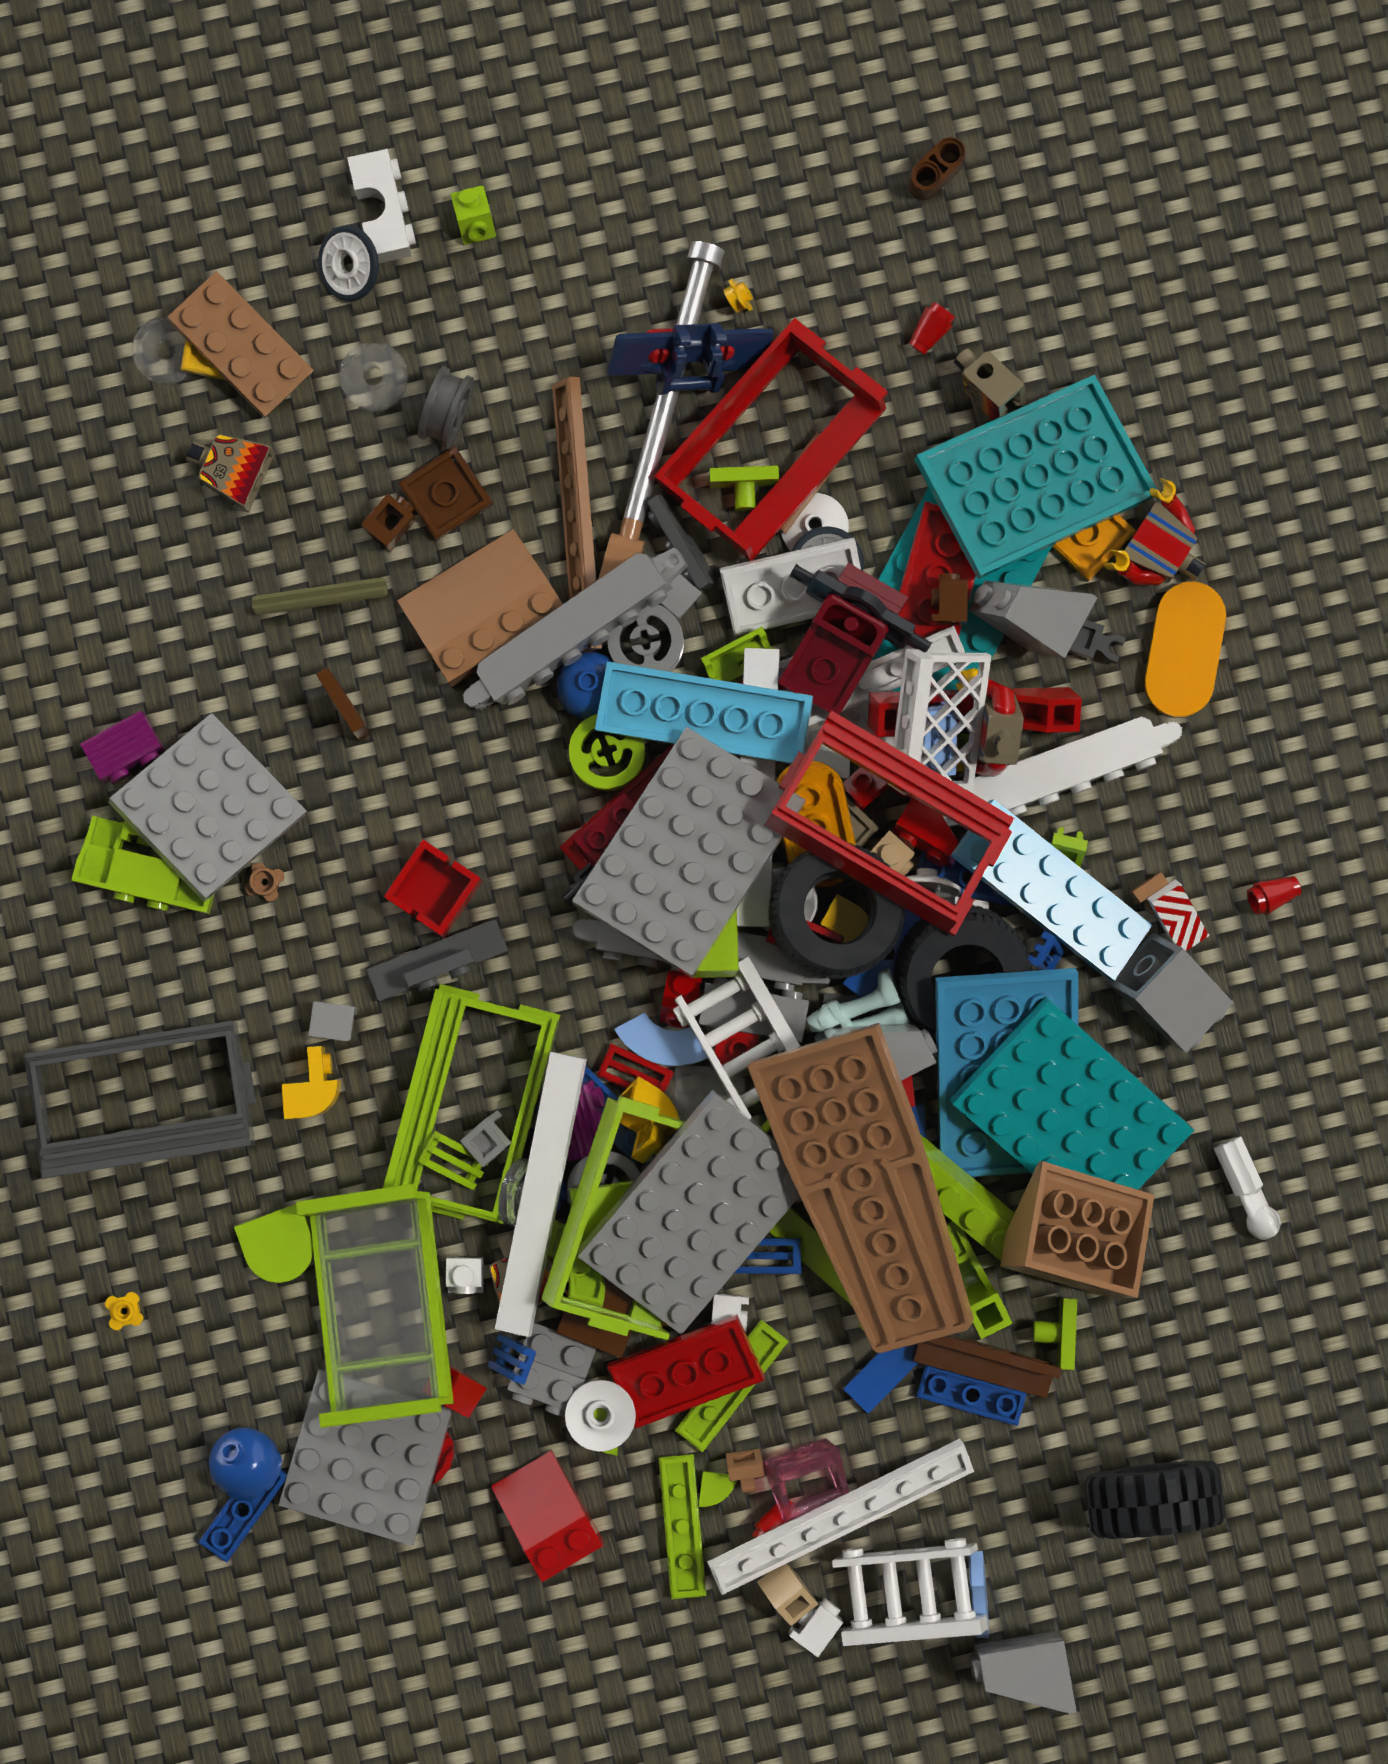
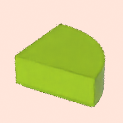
(714, 1488)

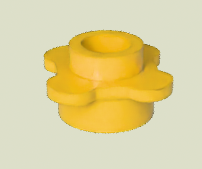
(738, 296)
(133, 1314)

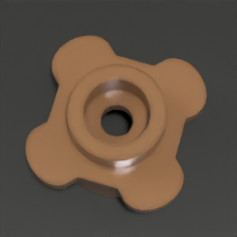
(255, 885)

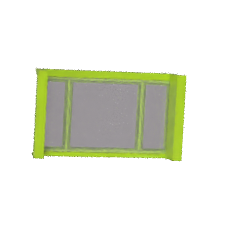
(379, 1304)

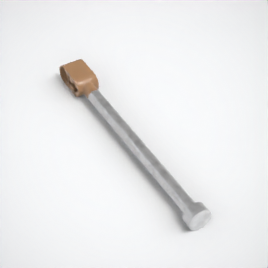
(626, 544)

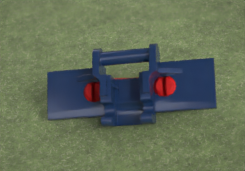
(668, 350)

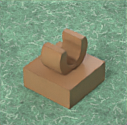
(1147, 889)
(745, 1467)

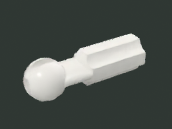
(1246, 1184)

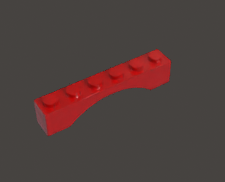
(1042, 709)

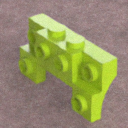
(131, 874)

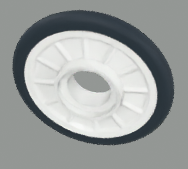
(365, 269)

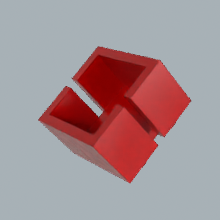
(433, 888)

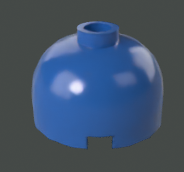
(581, 685)
(244, 1463)

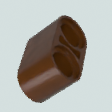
(937, 168)

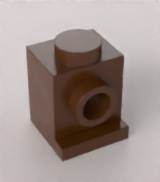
(376, 521)
(950, 601)

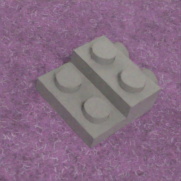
(556, 1369)

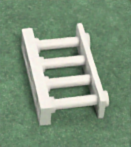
(763, 1009)
(896, 1625)

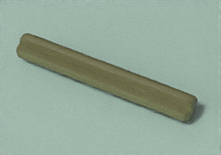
(319, 596)

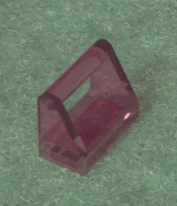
(798, 1464)

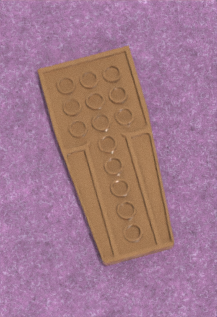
(866, 1184)

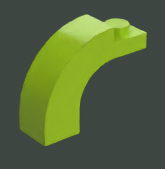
(984, 1300)

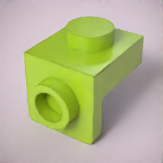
(473, 215)

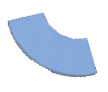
(660, 1045)
(978, 1587)

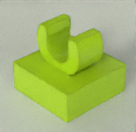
(1071, 847)

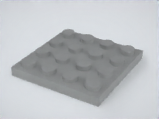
(207, 807)
(365, 1472)

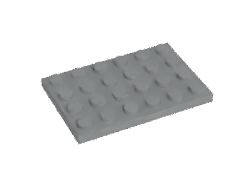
(686, 853)
(693, 1214)

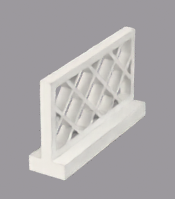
(913, 708)

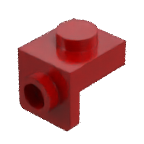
(863, 787)
(676, 985)

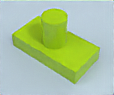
(744, 482)
(1060, 1332)

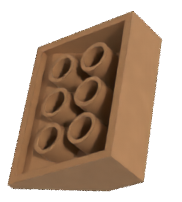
(479, 605)
(1080, 1232)

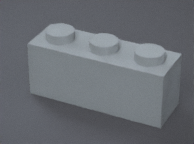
(789, 1003)

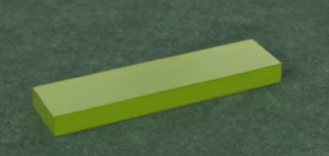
(707, 1419)
(682, 1526)

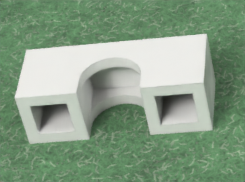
(375, 177)

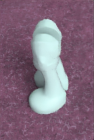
(839, 1015)

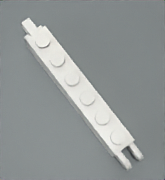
(1077, 765)

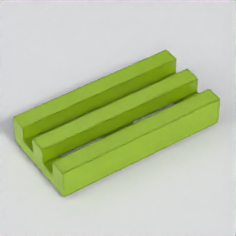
(473, 1170)

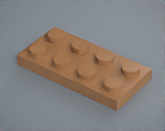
(240, 344)

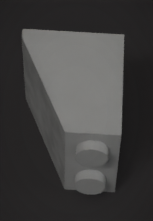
(1034, 616)
(1171, 992)
(907, 1044)
(1027, 1670)

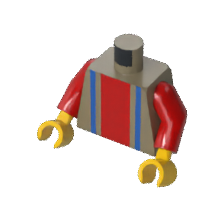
(1160, 543)
(1000, 728)

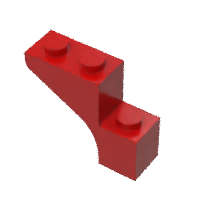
(926, 830)

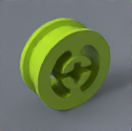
(581, 762)

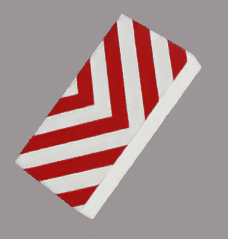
(1178, 916)

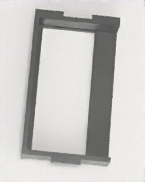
(151, 1142)

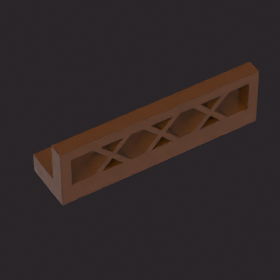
(988, 1363)

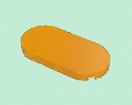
(1185, 649)
(824, 806)

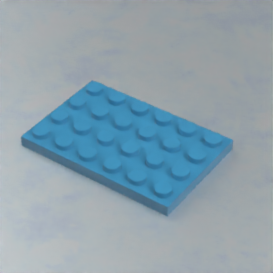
(971, 1023)

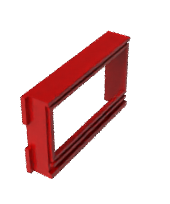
(810, 467)
(913, 780)

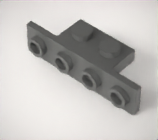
(439, 959)

